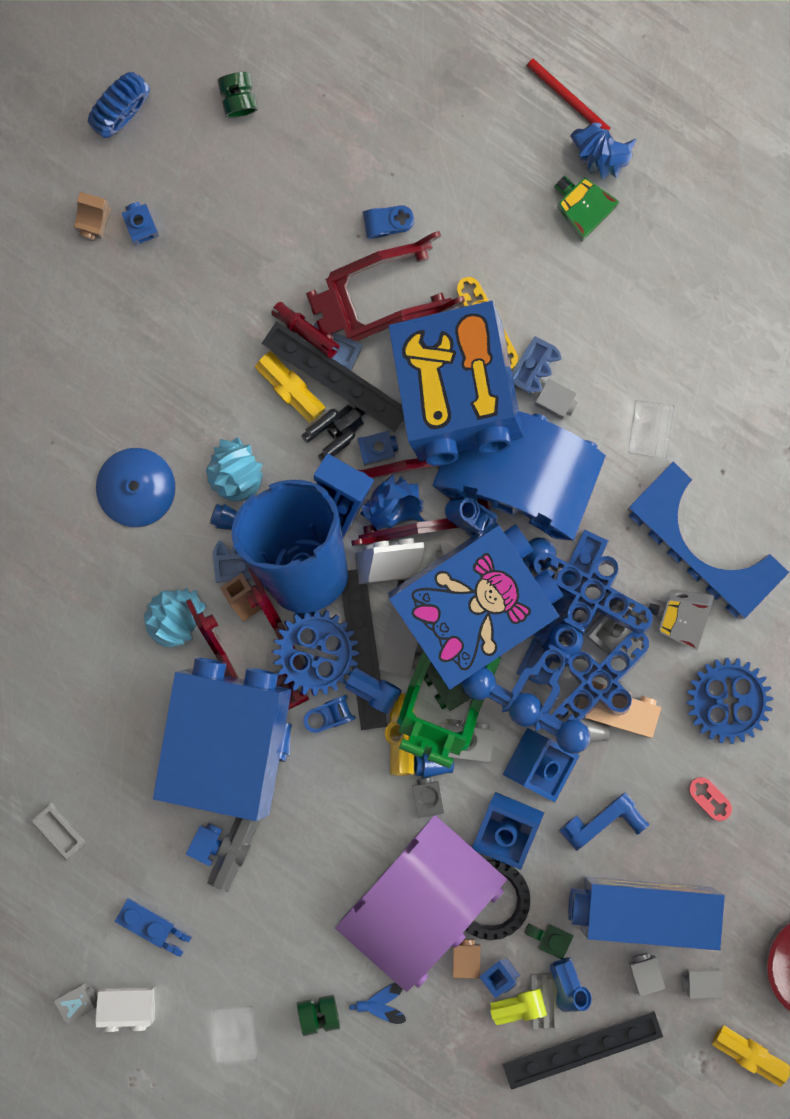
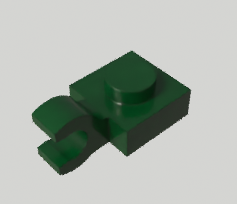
(552, 940)

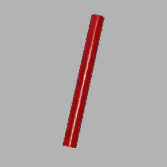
(565, 94)

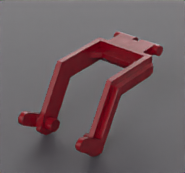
(337, 305)
(371, 534)
(258, 597)

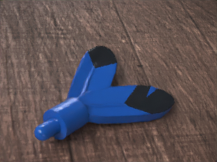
(377, 1006)

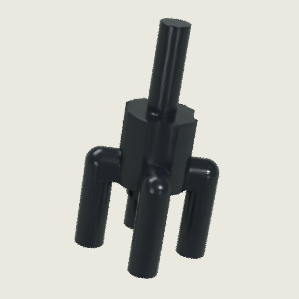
(340, 426)

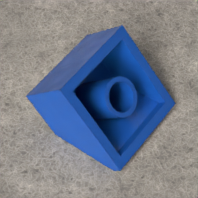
(540, 765)
(508, 830)

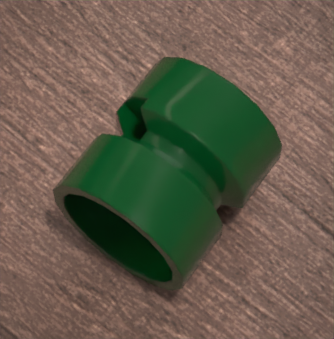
(241, 103)
(309, 1019)

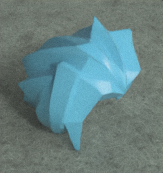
(234, 471)
(169, 617)

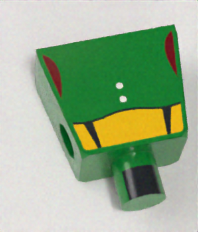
(584, 205)

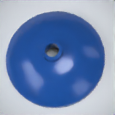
(152, 497)

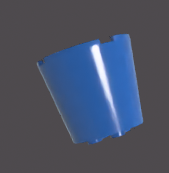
(293, 544)

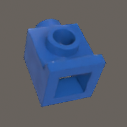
(144, 231)
(372, 456)
(205, 843)
(500, 977)

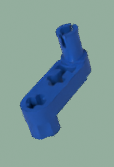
(623, 806)

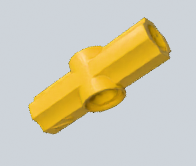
(290, 387)
(400, 761)
(751, 1055)

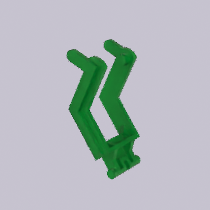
(428, 737)

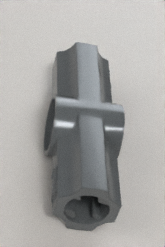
(232, 853)

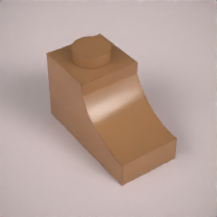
(91, 216)

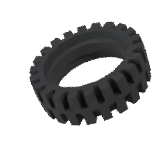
(518, 916)

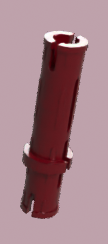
(297, 324)

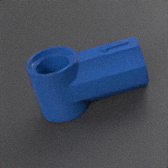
(379, 693)
(570, 995)

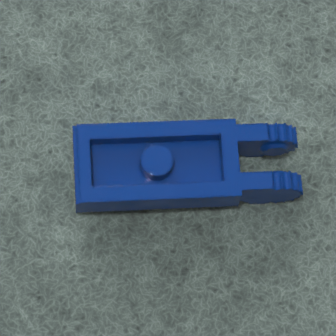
(150, 926)

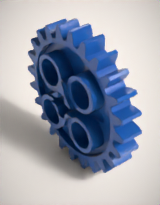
(308, 675)
(704, 701)

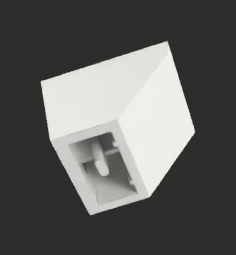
(389, 561)
(125, 1008)

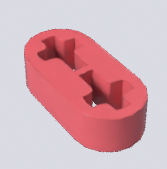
(714, 794)

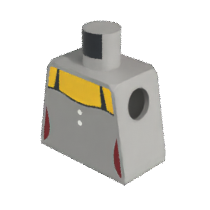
(683, 616)

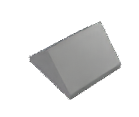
(609, 634)

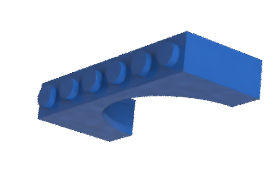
(658, 512)

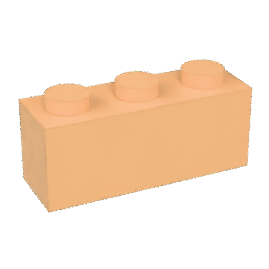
(639, 719)

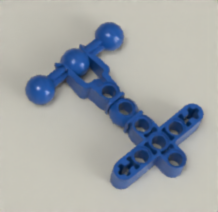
(594, 670)
(526, 708)

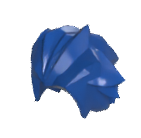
(601, 150)
(393, 504)

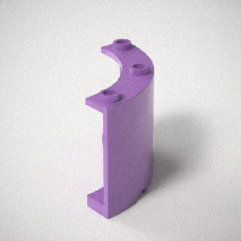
(422, 904)

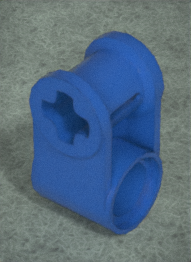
(381, 221)
(474, 516)
(331, 714)

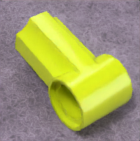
(524, 1006)

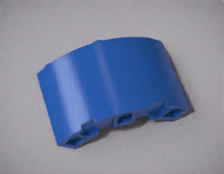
(539, 476)

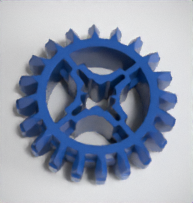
(118, 104)

